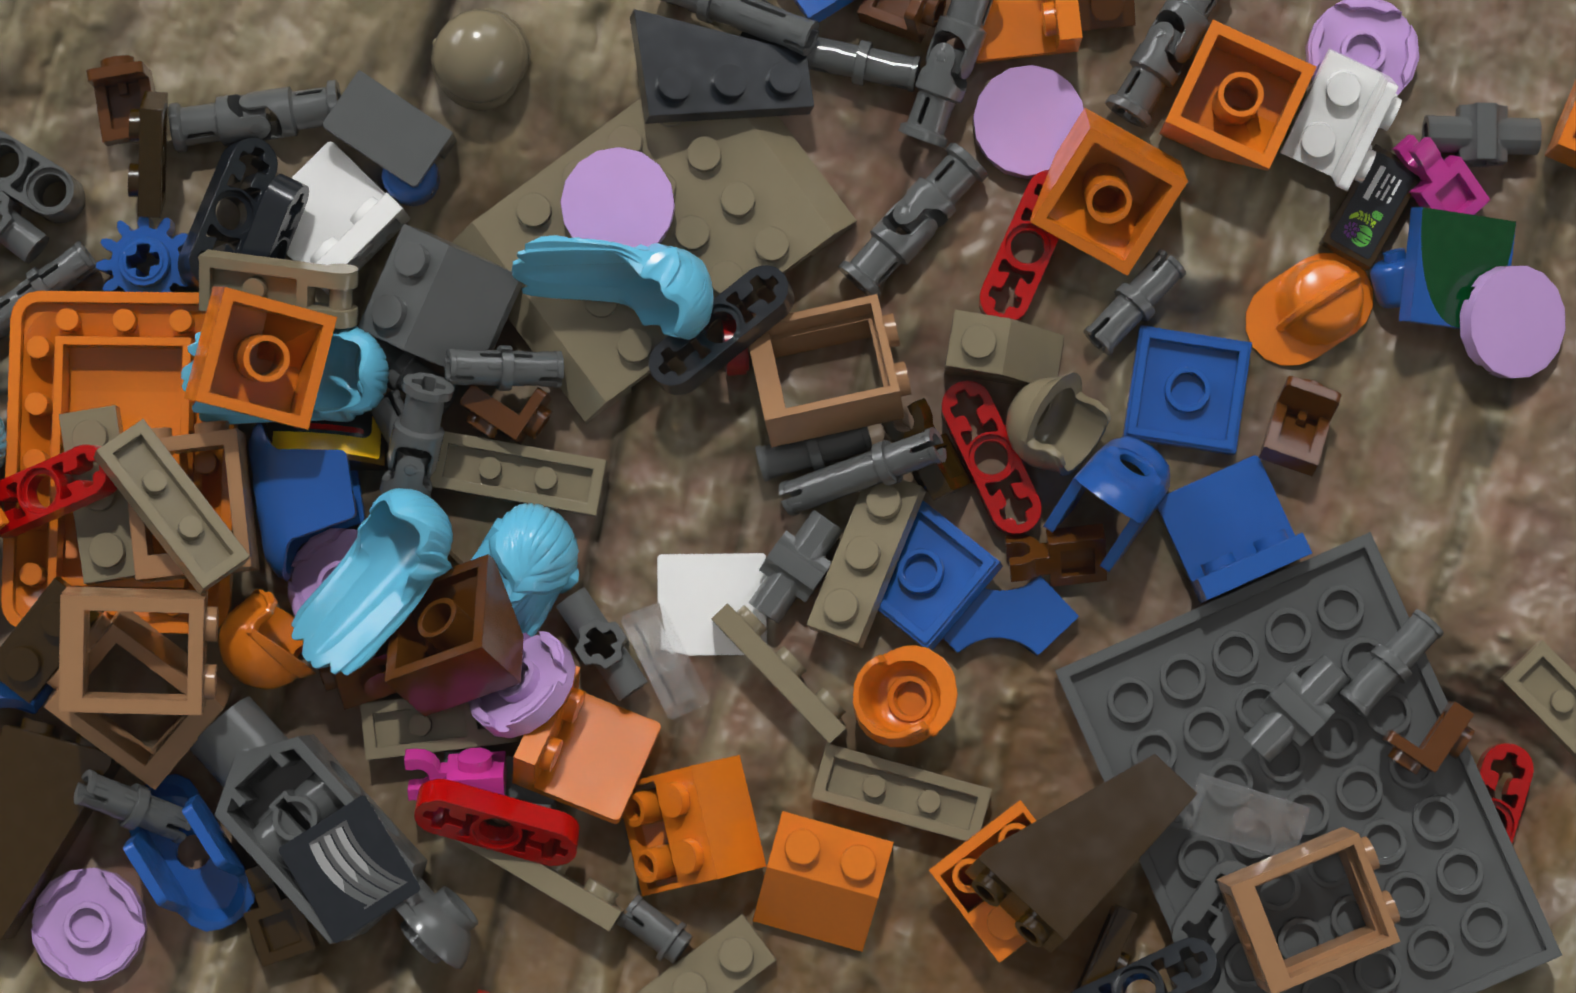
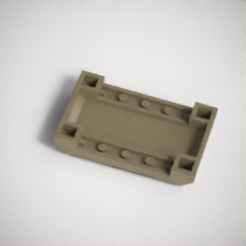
(740, 203)

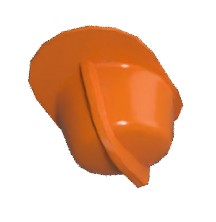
(1309, 309)

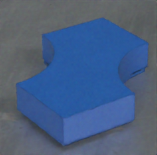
(1025, 615)

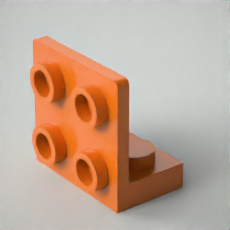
(1031, 29)
(587, 754)

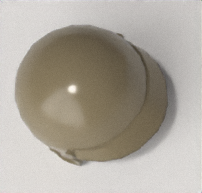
(480, 58)
(1055, 423)

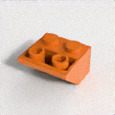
(692, 826)
(989, 922)

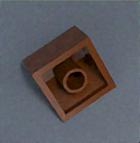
(457, 641)

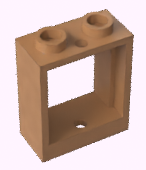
(820, 329)
(207, 436)
(74, 650)
(169, 663)
(1255, 932)

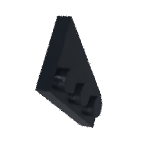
(714, 75)

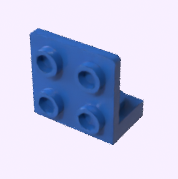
(1230, 529)

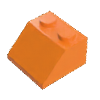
(1107, 191)
(822, 881)

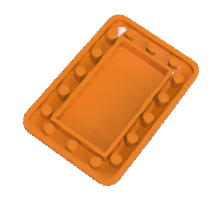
(89, 354)

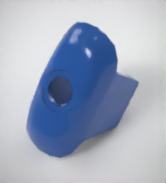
(1120, 488)
(300, 496)
(203, 896)

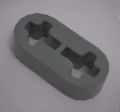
(1202, 901)

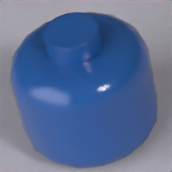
(411, 196)
(1388, 278)

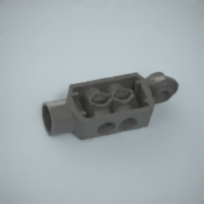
(289, 785)

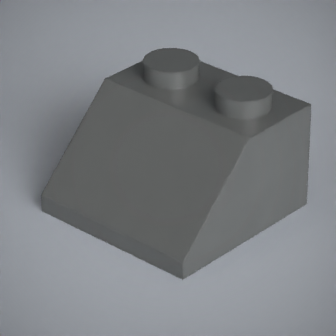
(439, 298)

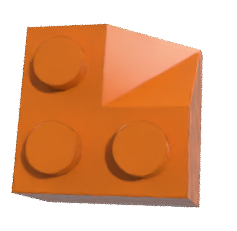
(1237, 98)
(260, 357)

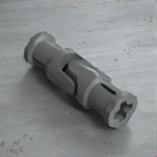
(1161, 58)
(944, 77)
(248, 116)
(919, 213)
(417, 434)

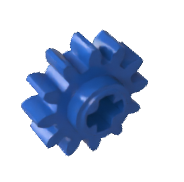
(133, 250)

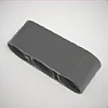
(32, 179)

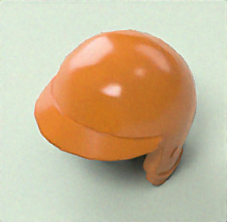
(259, 643)
(904, 696)

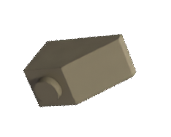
(1001, 349)

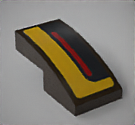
(357, 438)

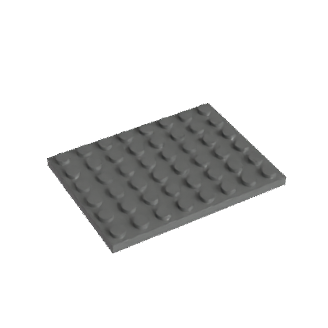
(1438, 839)

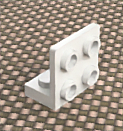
(1342, 118)
(344, 214)

